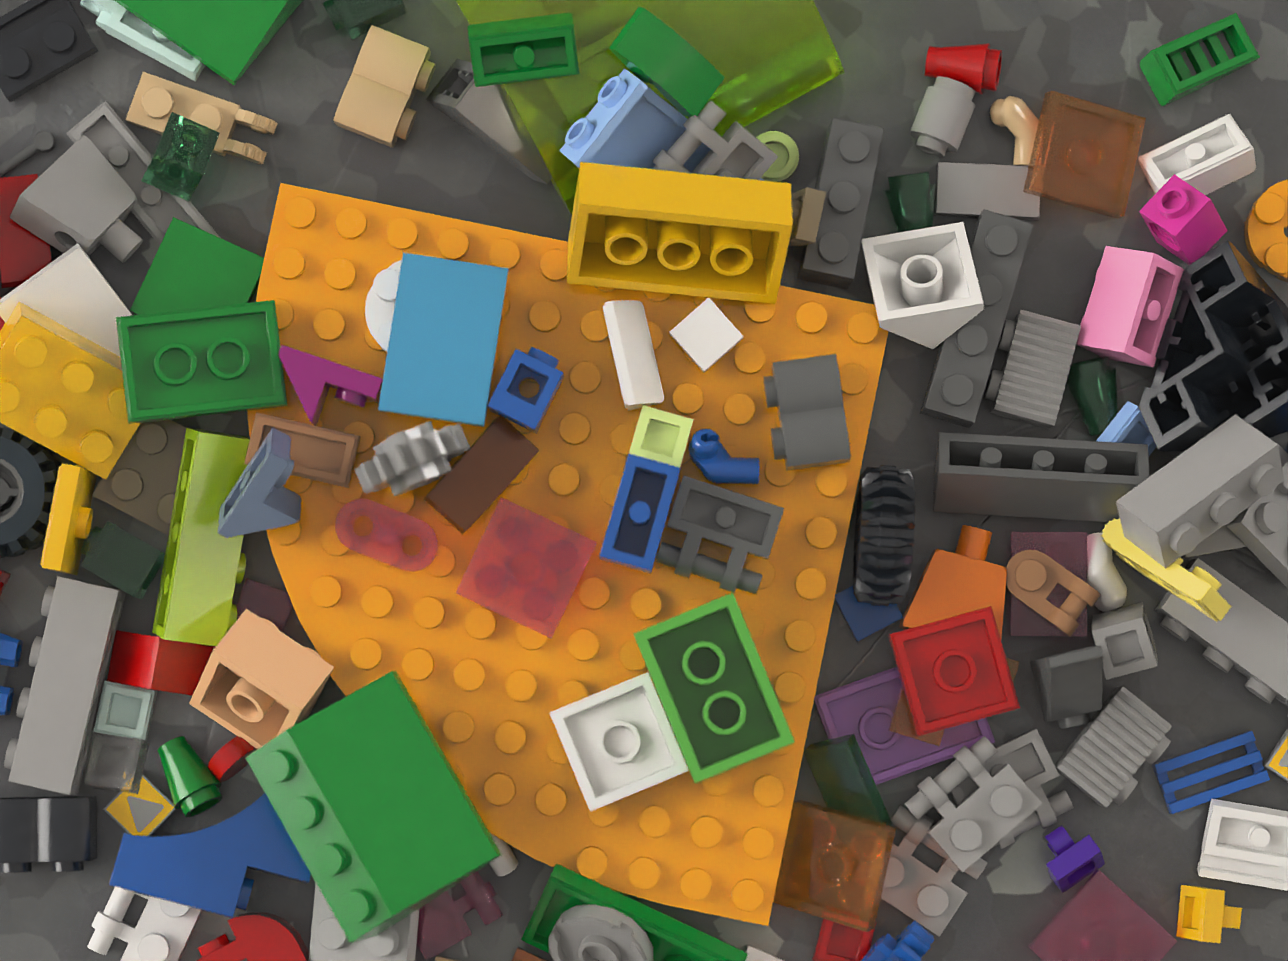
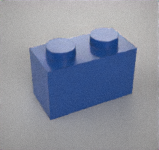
(639, 513)

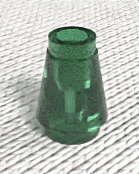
(911, 201)
(1095, 392)

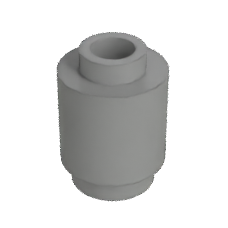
(943, 116)

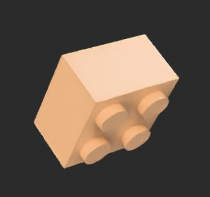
(260, 681)

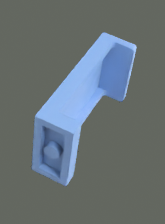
(627, 127)

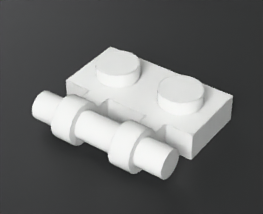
(159, 934)

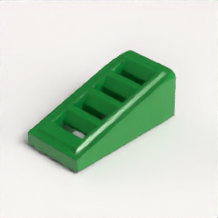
(1169, 73)

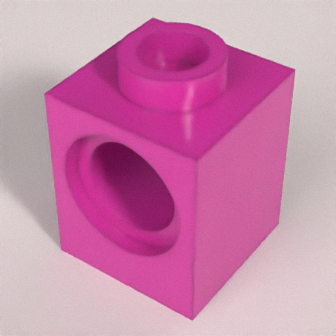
(1183, 220)

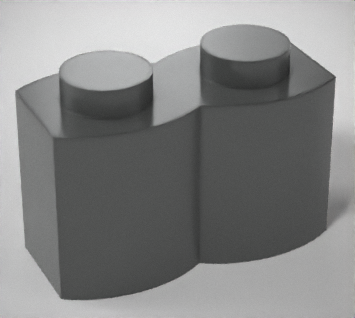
(808, 412)

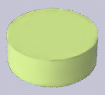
(787, 154)

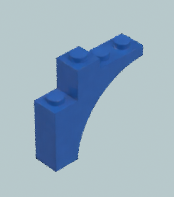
(210, 864)

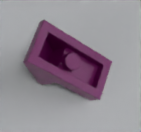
(315, 375)

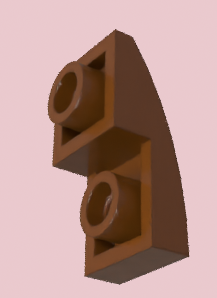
(481, 474)

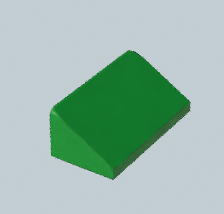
(523, 49)

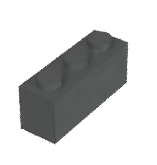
(847, 178)

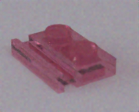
(1069, 551)

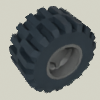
(26, 492)

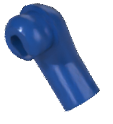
(717, 463)

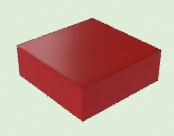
(841, 942)

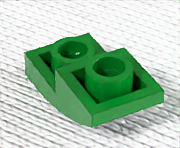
(666, 61)

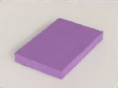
(867, 710)

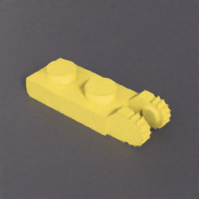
(1194, 587)

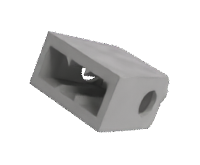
(80, 203)

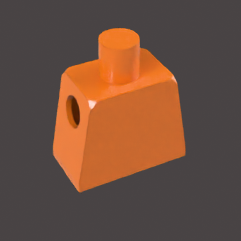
(958, 583)

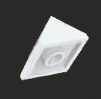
(923, 282)

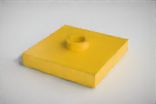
(69, 519)

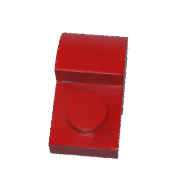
(258, 938)

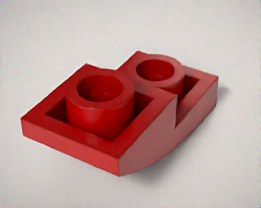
(20, 250)

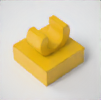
(1204, 914)

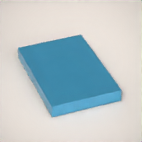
(443, 339)

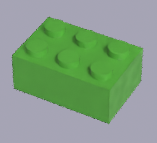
(713, 688)

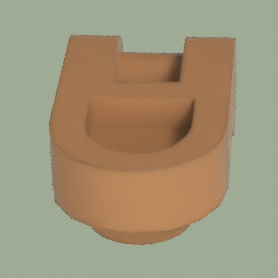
(1032, 579)

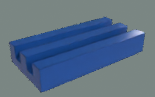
(1252, 758)

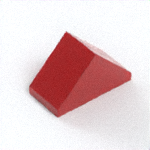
(157, 663)

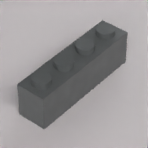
(968, 354)
(1035, 476)

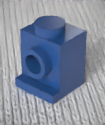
(507, 398)

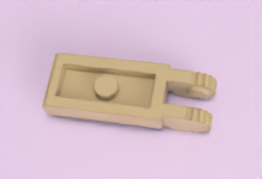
(159, 97)

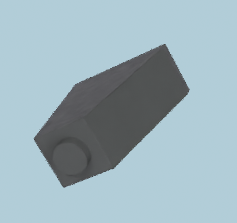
(489, 117)

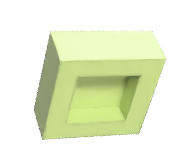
(661, 436)

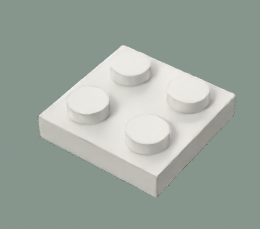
(619, 741)

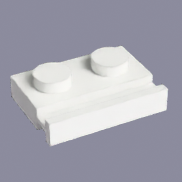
(1245, 845)

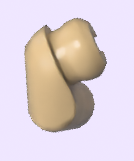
(1020, 121)

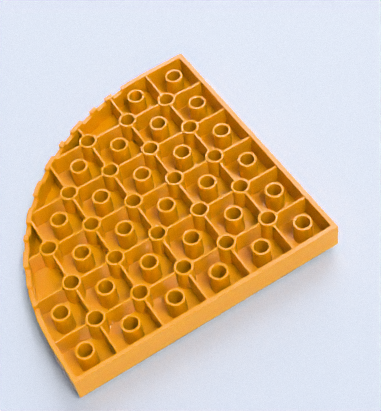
(494, 682)

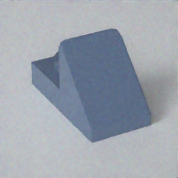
(258, 496)

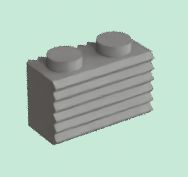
(1033, 368)
(1114, 748)

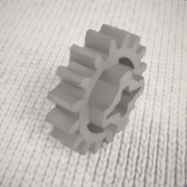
(412, 458)

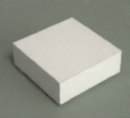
(706, 335)

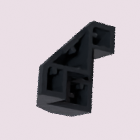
(1220, 355)

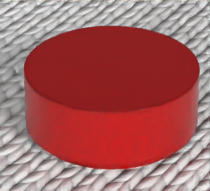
(230, 758)

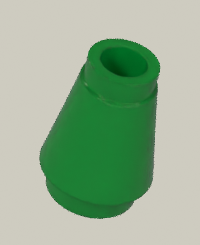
(188, 778)

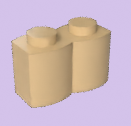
(383, 87)

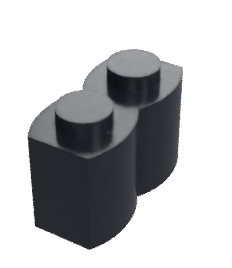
(47, 831)

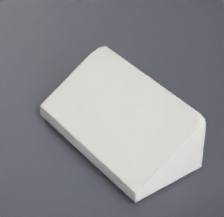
(1202, 158)
(633, 353)

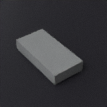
(971, 187)

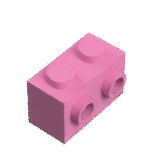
(1129, 305)

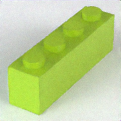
(199, 562)

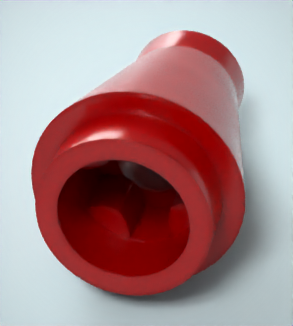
(968, 64)

